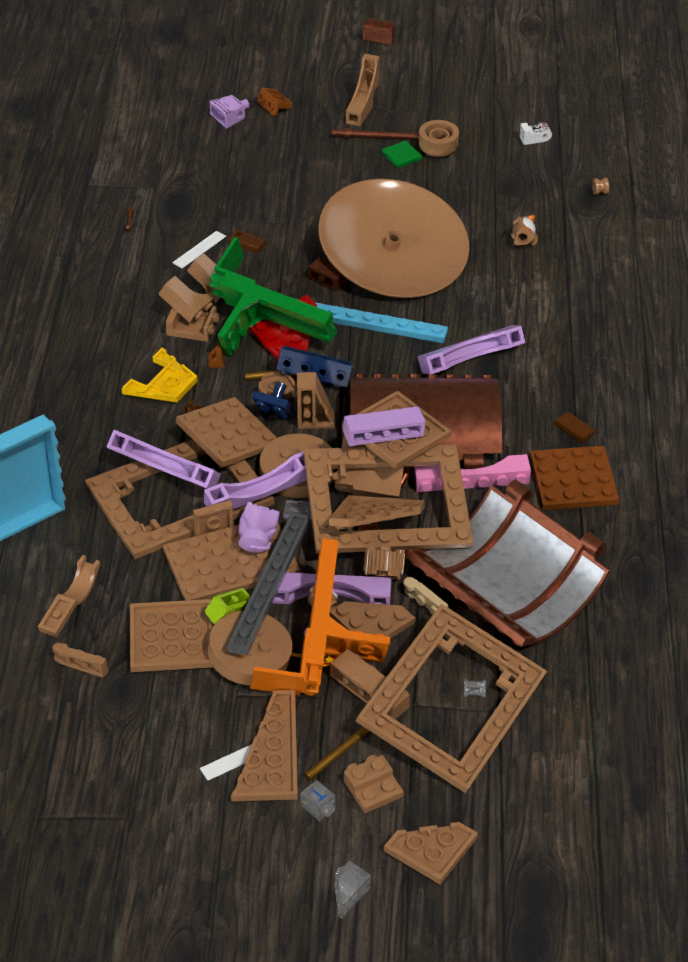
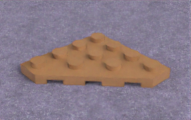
(367, 510)

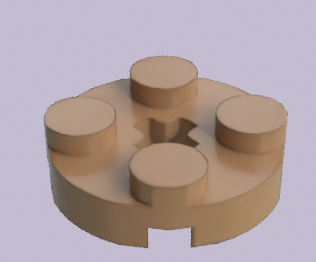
(268, 382)

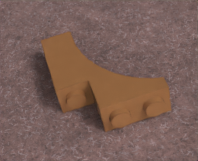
(363, 96)

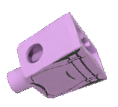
(228, 110)

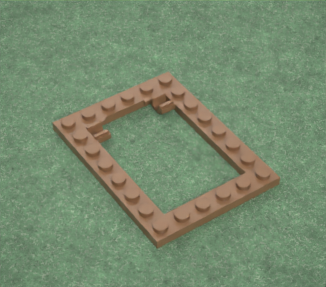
(319, 473)
(148, 539)
(456, 630)

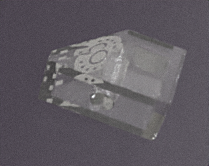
(350, 886)

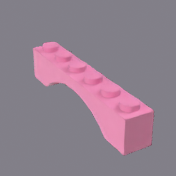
(500, 474)

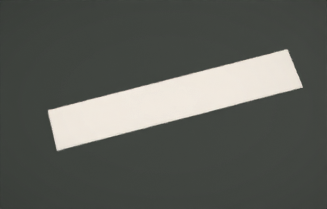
(199, 249)
(226, 763)

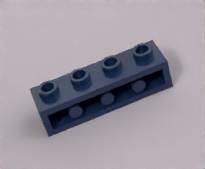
(327, 368)

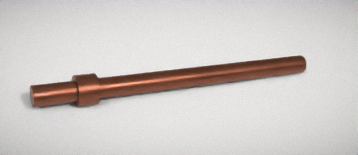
(348, 133)

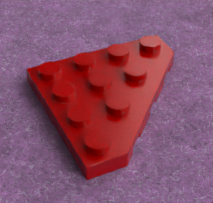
(274, 335)

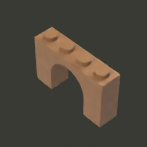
(187, 302)

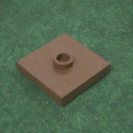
(213, 518)

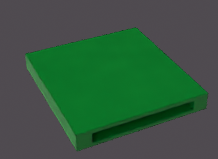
(402, 154)

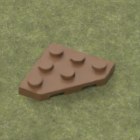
(372, 617)
(432, 849)

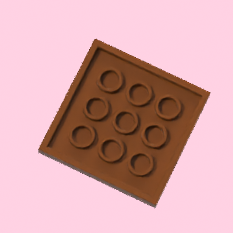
(574, 478)

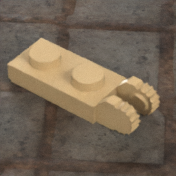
(422, 594)

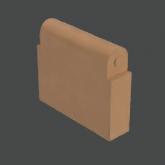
(372, 481)

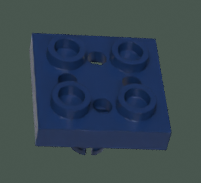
(274, 402)

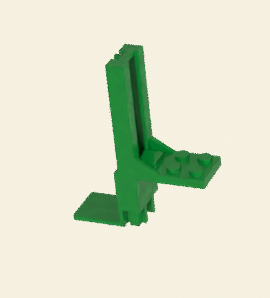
(258, 303)

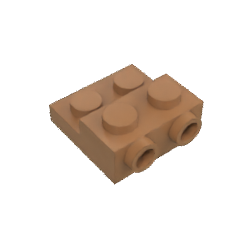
(372, 783)

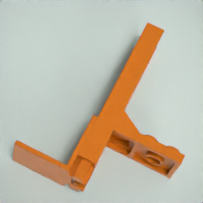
(322, 637)

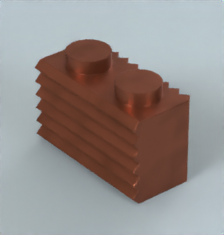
(379, 31)
(326, 274)

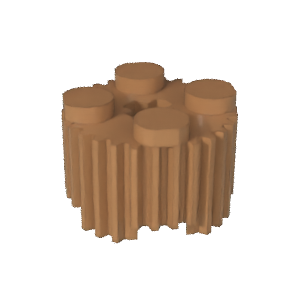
(384, 562)

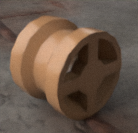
(600, 186)

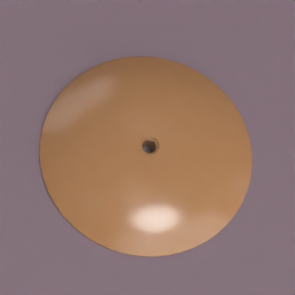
(393, 238)

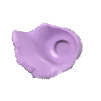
(257, 527)

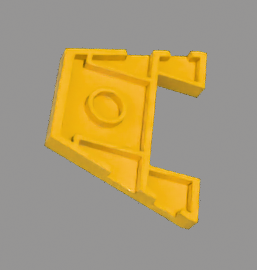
(168, 384)

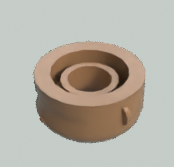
(438, 138)

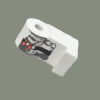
(534, 133)

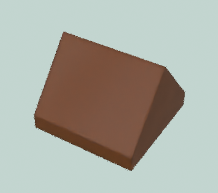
(216, 358)

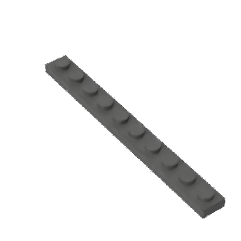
(268, 584)

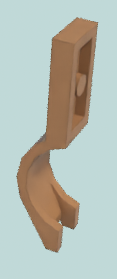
(65, 603)

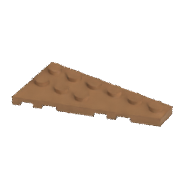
(272, 759)

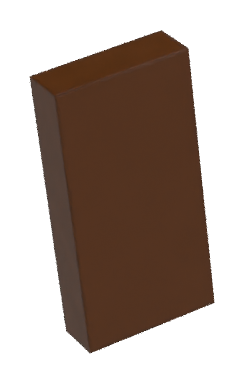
(249, 241)
(575, 427)

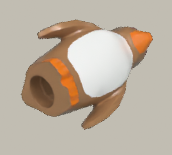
(524, 231)

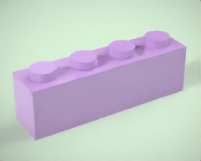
(383, 426)

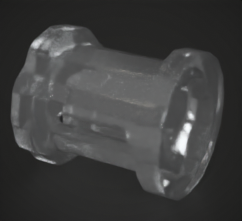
(475, 688)

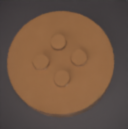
(281, 450)
(270, 649)

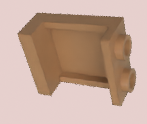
(197, 329)

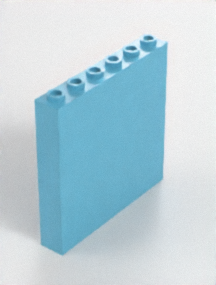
(29, 476)

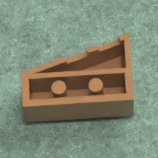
(312, 403)

